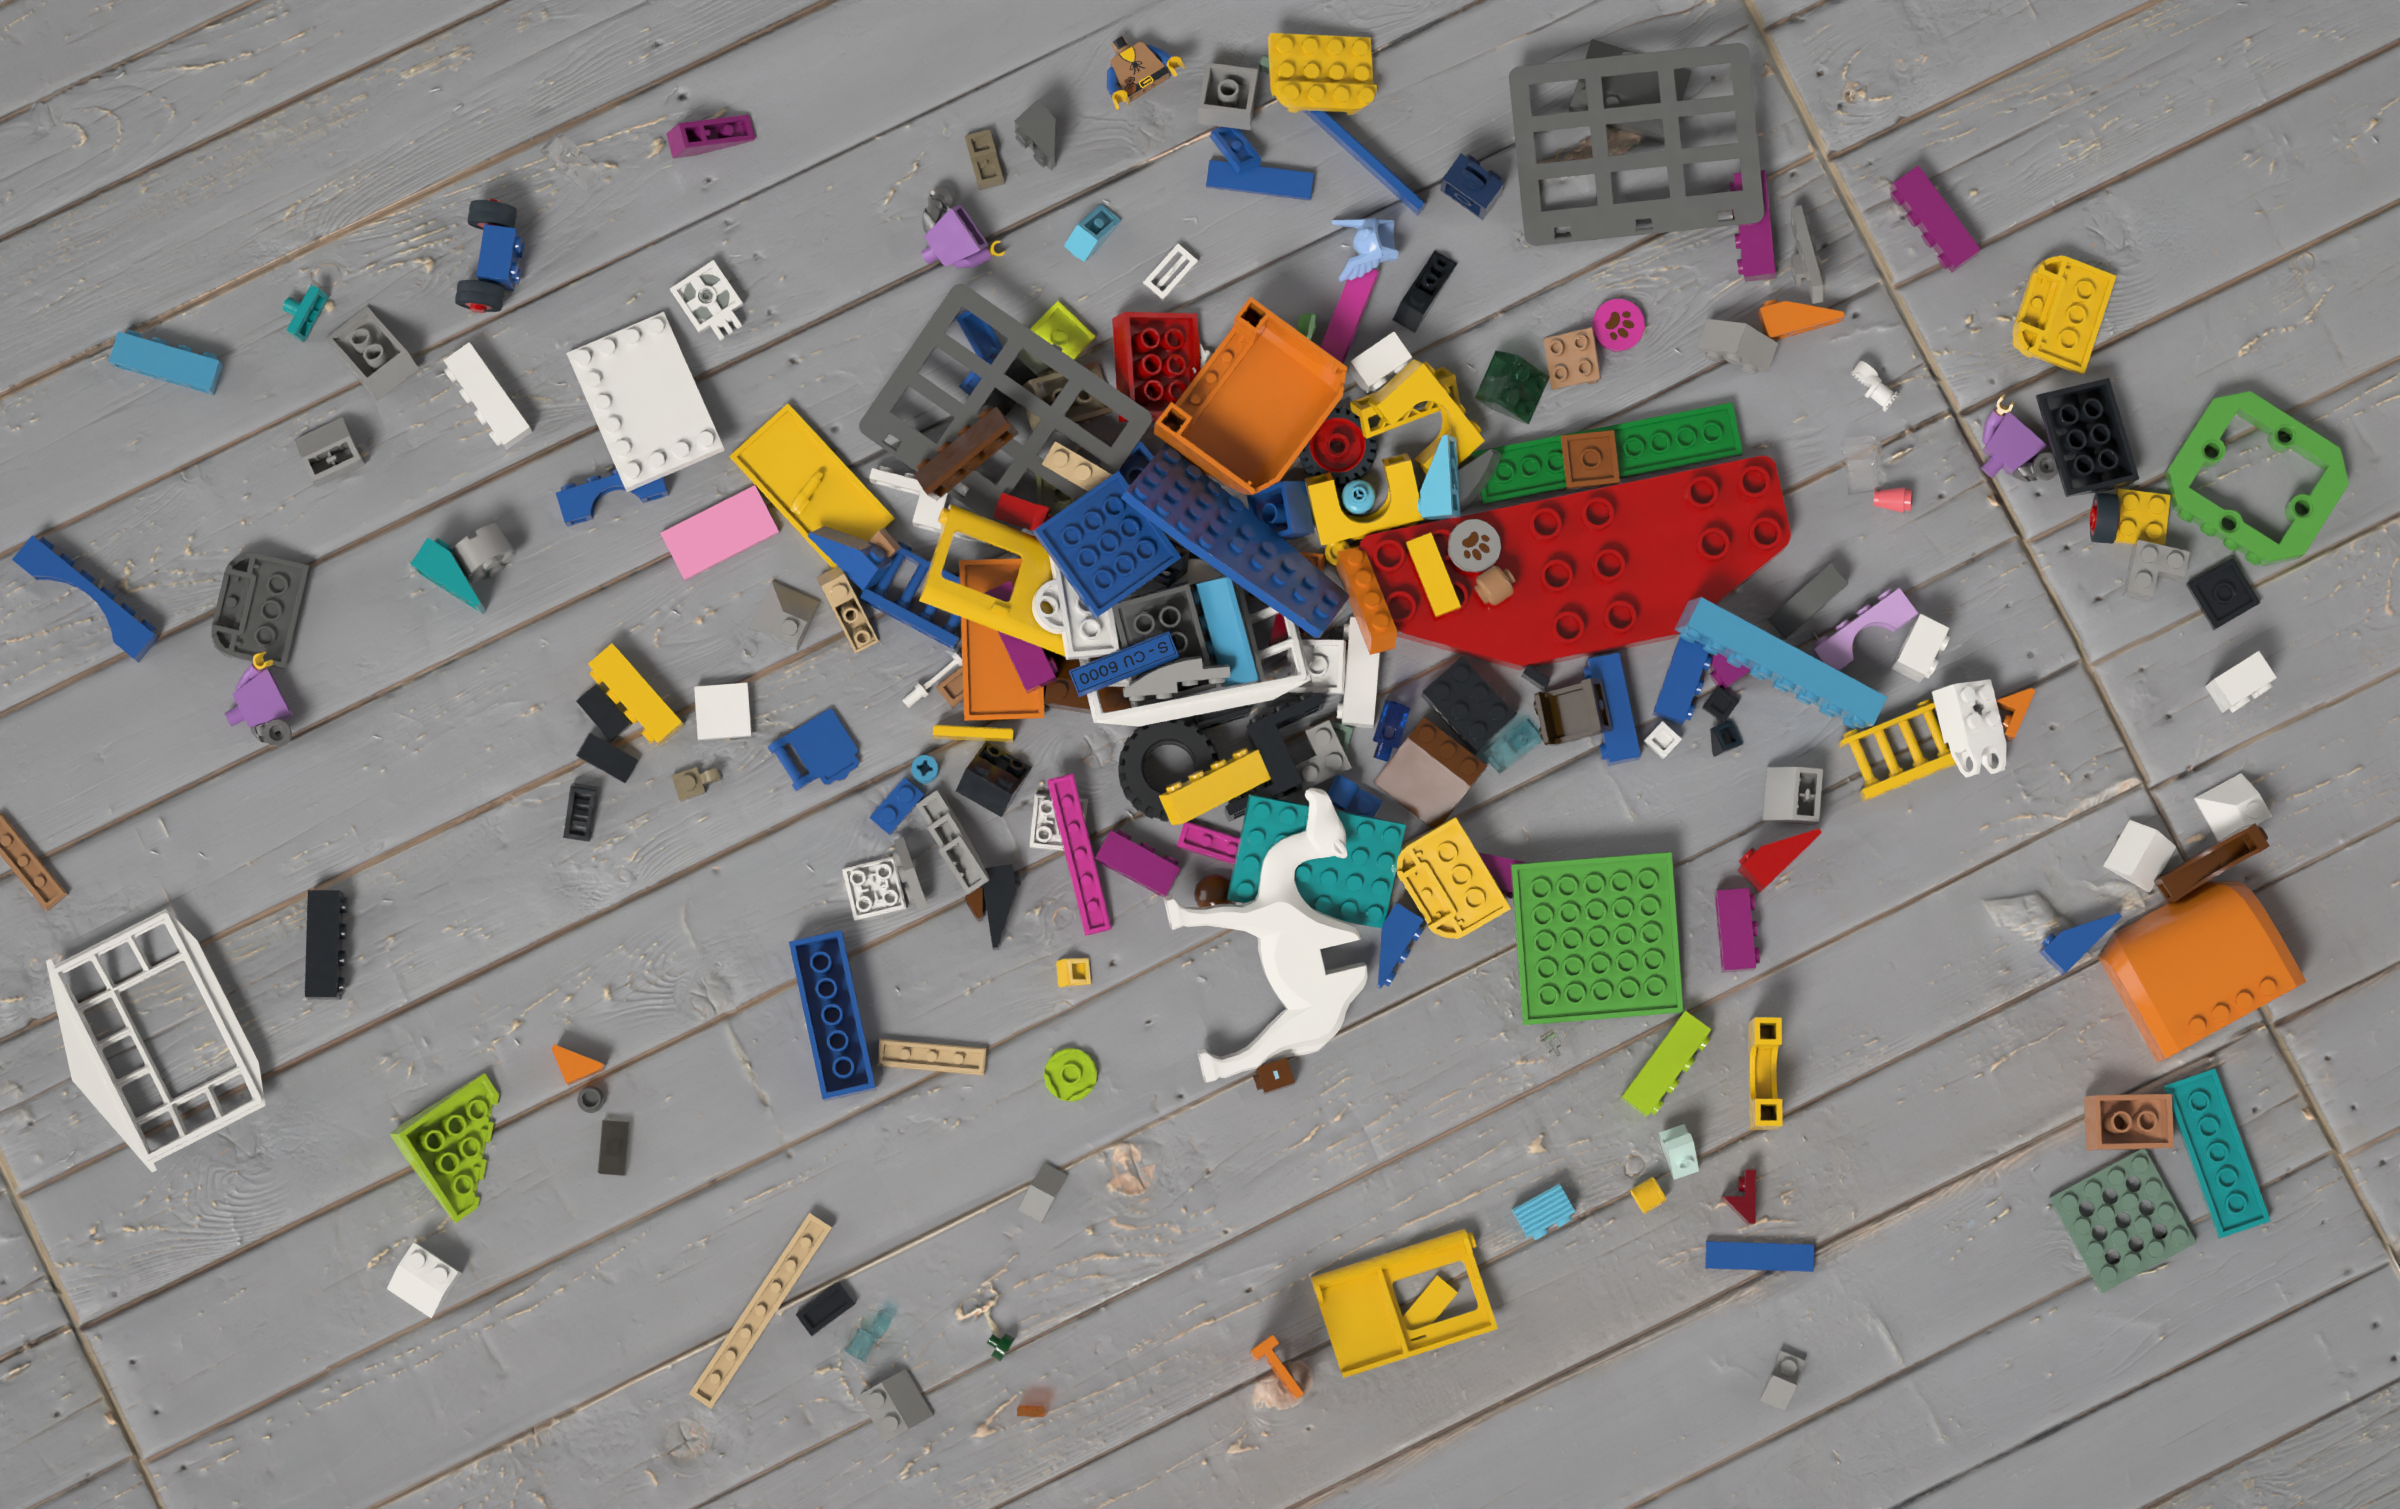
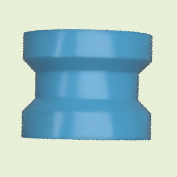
(929, 775)

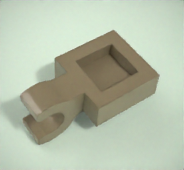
(691, 782)

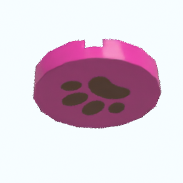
(1618, 325)

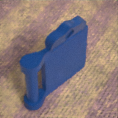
(822, 748)

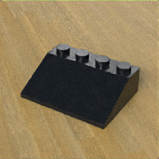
(2087, 438)

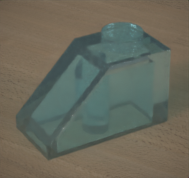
(1513, 746)

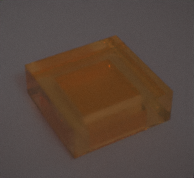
(1030, 1411)

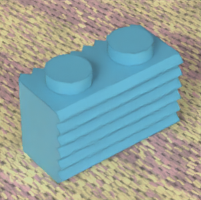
(1544, 1211)

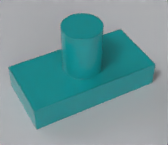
(304, 312)

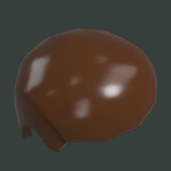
(1212, 891)

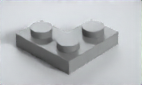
(1329, 756)
(908, 873)

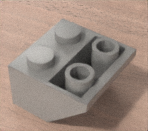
(329, 452)
(1792, 795)

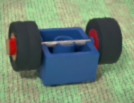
(497, 259)

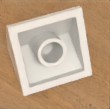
(2140, 855)

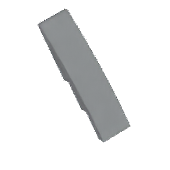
(953, 841)

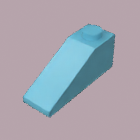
(1441, 486)

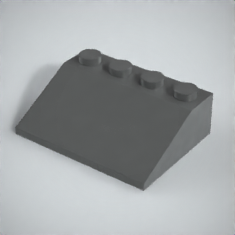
(1629, 91)
(1160, 612)

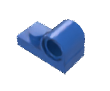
(1351, 799)

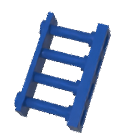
(900, 609)

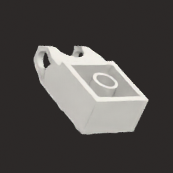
(1971, 725)

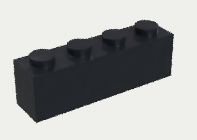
(324, 944)

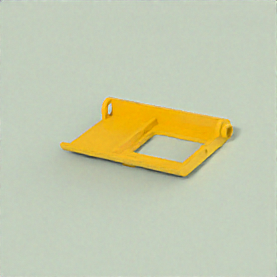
(1010, 617)
(1365, 1314)

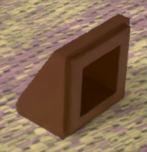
(975, 903)

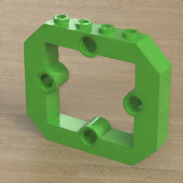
(2302, 440)

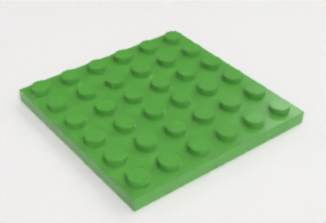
(1596, 938)

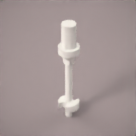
(920, 691)

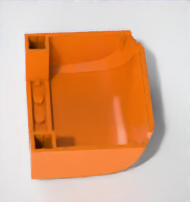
(1254, 402)
(2198, 965)

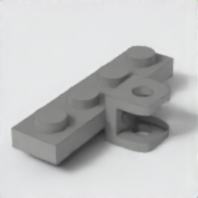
(1808, 262)

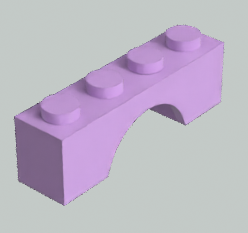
(1891, 613)

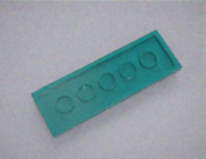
(2217, 1154)

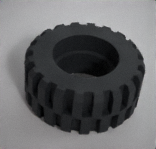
(1147, 739)

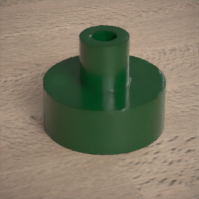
(1001, 1345)

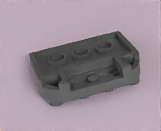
(258, 607)

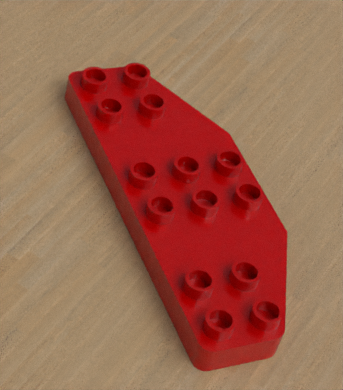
(1594, 565)

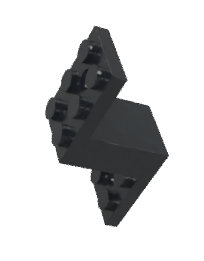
(1266, 738)

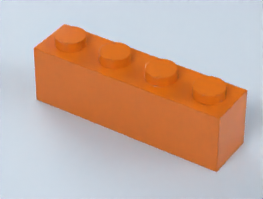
(1366, 600)

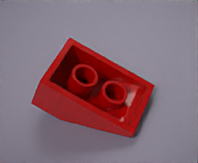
(1771, 859)

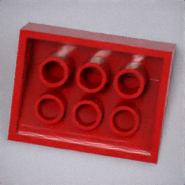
(1155, 357)

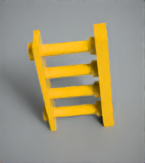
(1897, 776)

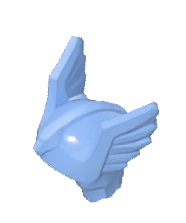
(1373, 244)

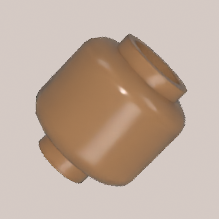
(1495, 585)

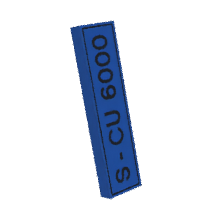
(1124, 664)

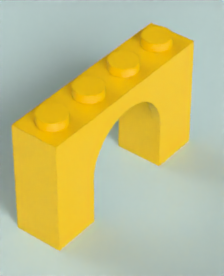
(1417, 384)
(1398, 509)
(1763, 1046)

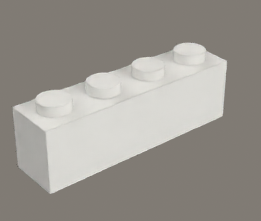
(487, 395)
(1360, 680)

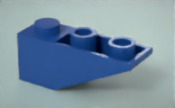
(1396, 934)

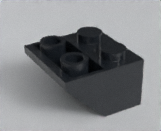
(993, 779)

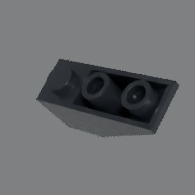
(1424, 291)

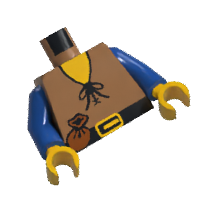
(1138, 70)

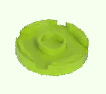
(1070, 1074)

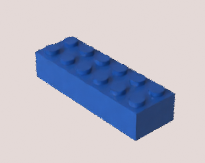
(832, 1015)

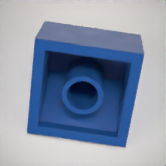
(1284, 509)

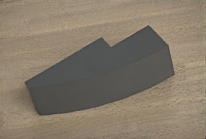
(1476, 476)
(1808, 601)

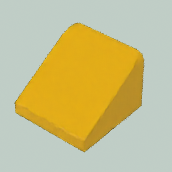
(1073, 972)

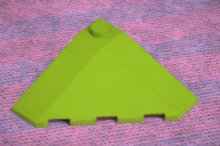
(449, 1143)

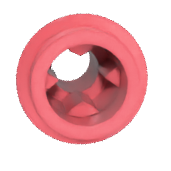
(1894, 499)

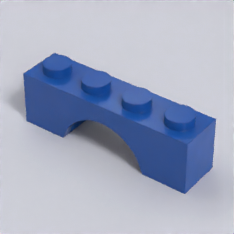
(579, 502)

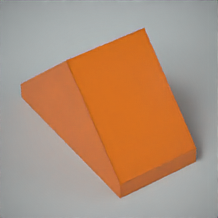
(575, 1066)

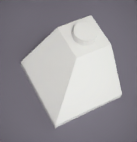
(2232, 806)

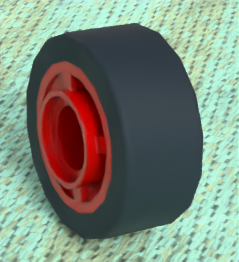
(2104, 518)

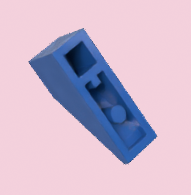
(855, 557)
(2071, 944)

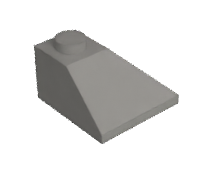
(784, 615)

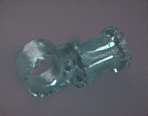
(863, 1341)

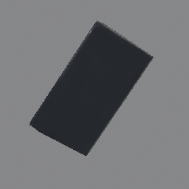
(1020, 374)
(1221, 717)

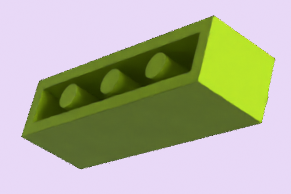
(1665, 1065)

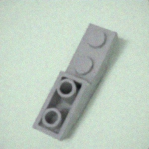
(1164, 678)

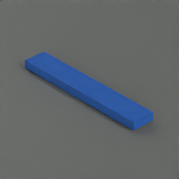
(1367, 160)

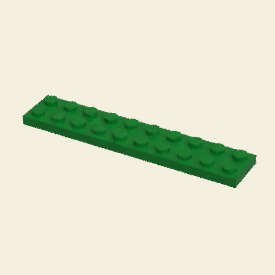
(1640, 447)

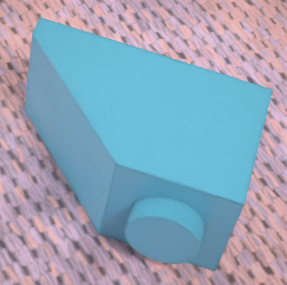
(1091, 233)

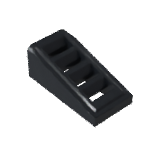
(584, 789)

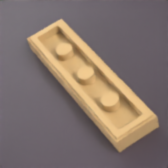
(931, 1057)

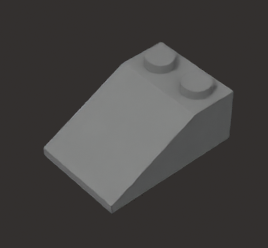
(372, 353)

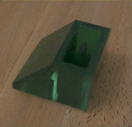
(1512, 386)

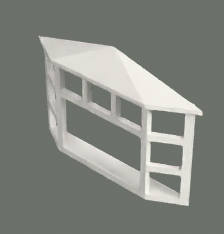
(1262, 691)
(91, 1069)

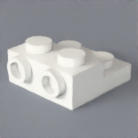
(1326, 667)

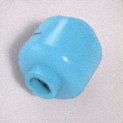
(1354, 506)

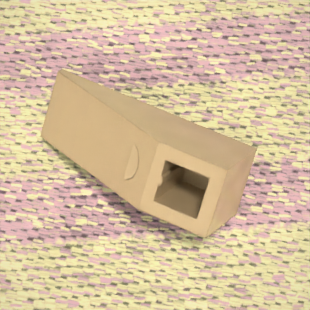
(847, 609)

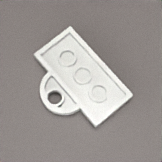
(1080, 631)

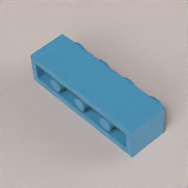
(166, 362)

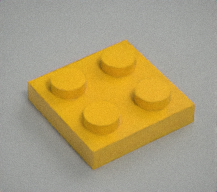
(2142, 517)

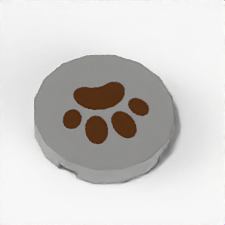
(1474, 546)

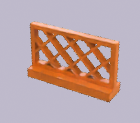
(1265, 1350)

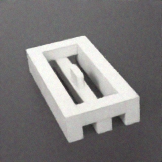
(1156, 288)

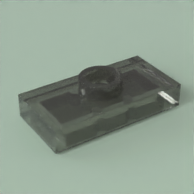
(613, 1148)

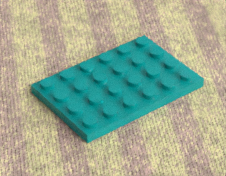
(1343, 888)

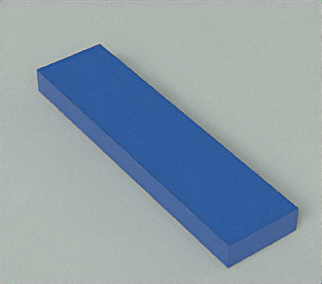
(1260, 180)
(1759, 1256)

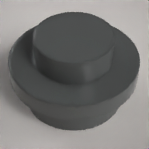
(590, 1099)

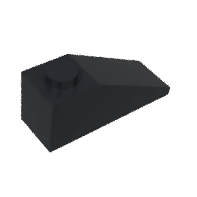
(999, 899)

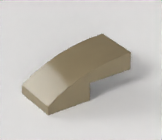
(984, 159)

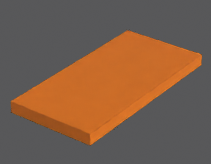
(989, 677)

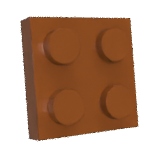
(1590, 459)

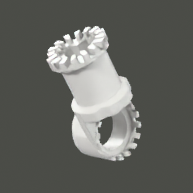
(1877, 390)

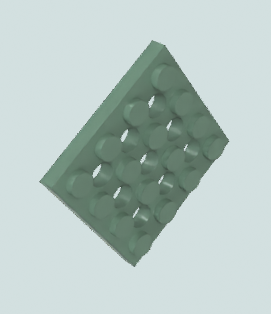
(2093, 1251)

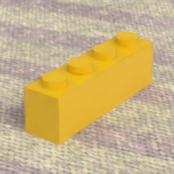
(635, 694)
(1214, 787)

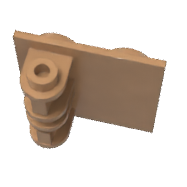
(1572, 359)

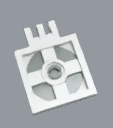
(708, 300)

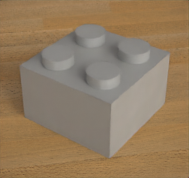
(1228, 96)

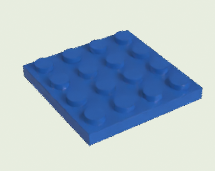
(1105, 546)

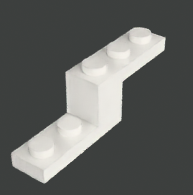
(927, 508)

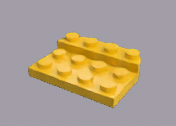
(1321, 72)
(2062, 312)
(1450, 881)

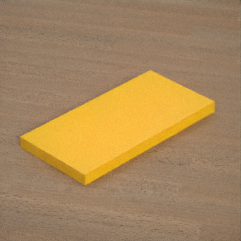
(783, 460)

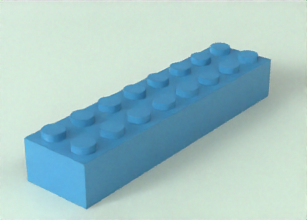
(1780, 663)

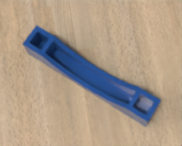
(127, 632)

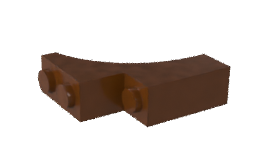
(2212, 861)

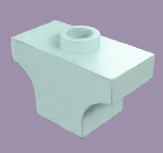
(1679, 1151)

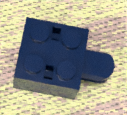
(1472, 185)

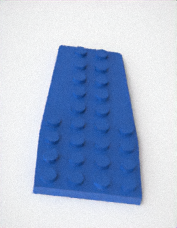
(1234, 540)

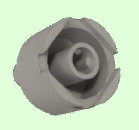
(484, 552)

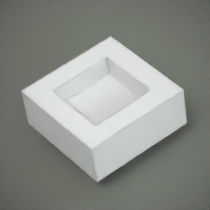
(1662, 740)

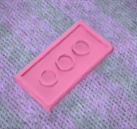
(719, 533)

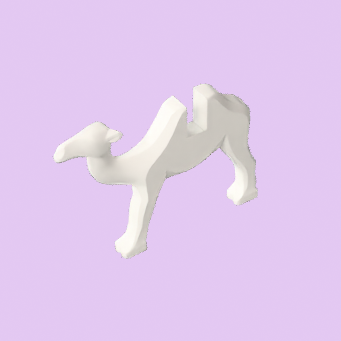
(1288, 947)

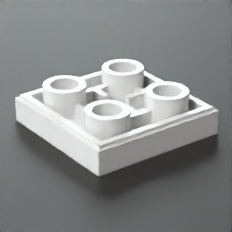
(722, 711)
(1044, 824)
(874, 889)

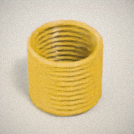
(1648, 1195)

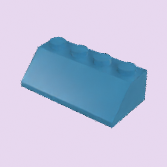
(1224, 629)

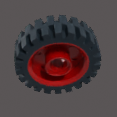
(1348, 465)

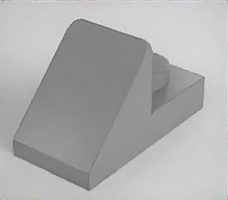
(1782, 1380)

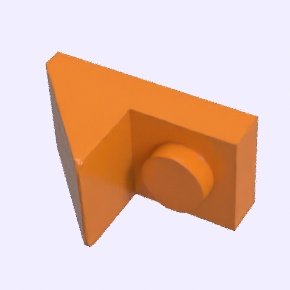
(2017, 705)

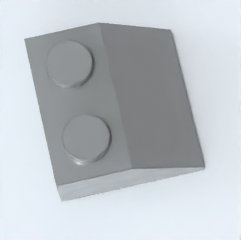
(895, 1406)

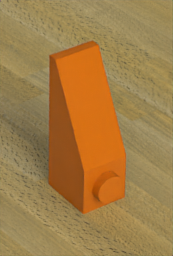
(1793, 318)

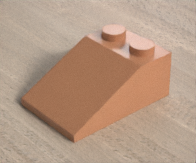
(2128, 1122)

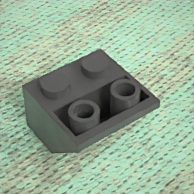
(1038, 131)

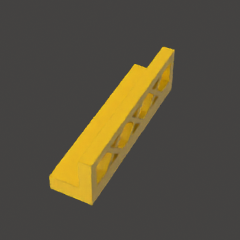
(1364, 410)

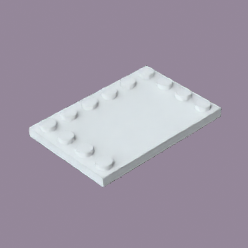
(645, 402)

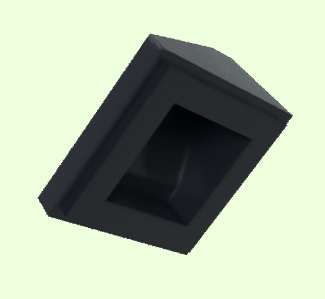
(1724, 738)

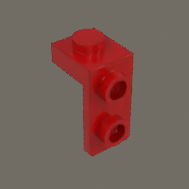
(1021, 512)

